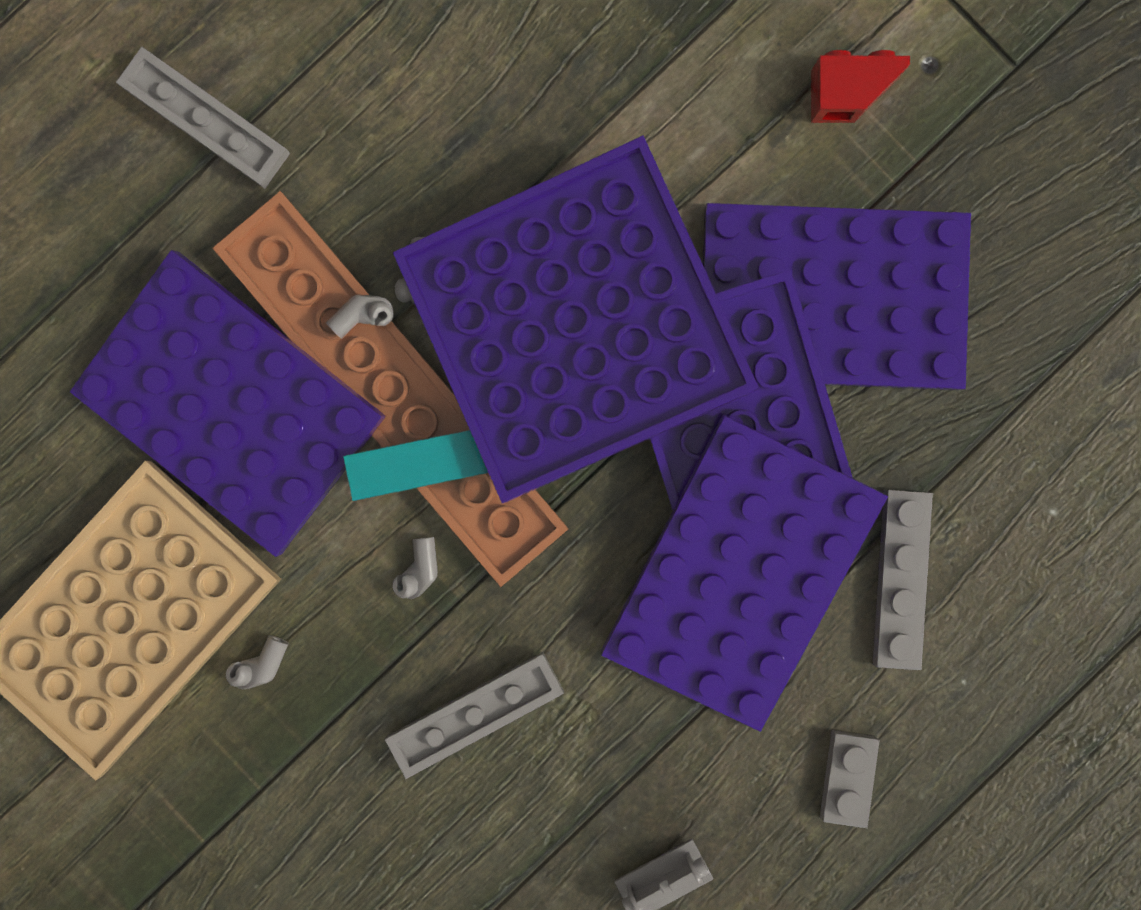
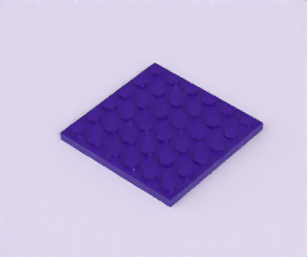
(574, 320)

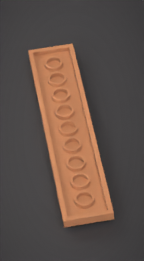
(301, 289)

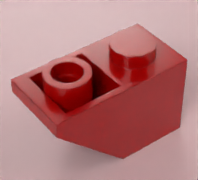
(850, 84)

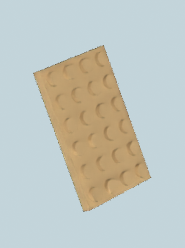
(126, 618)

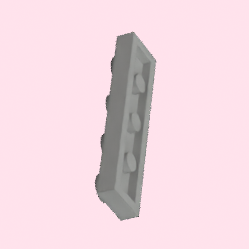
(203, 117)
(902, 580)
(474, 715)

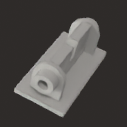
(664, 878)

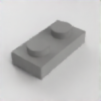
(849, 779)

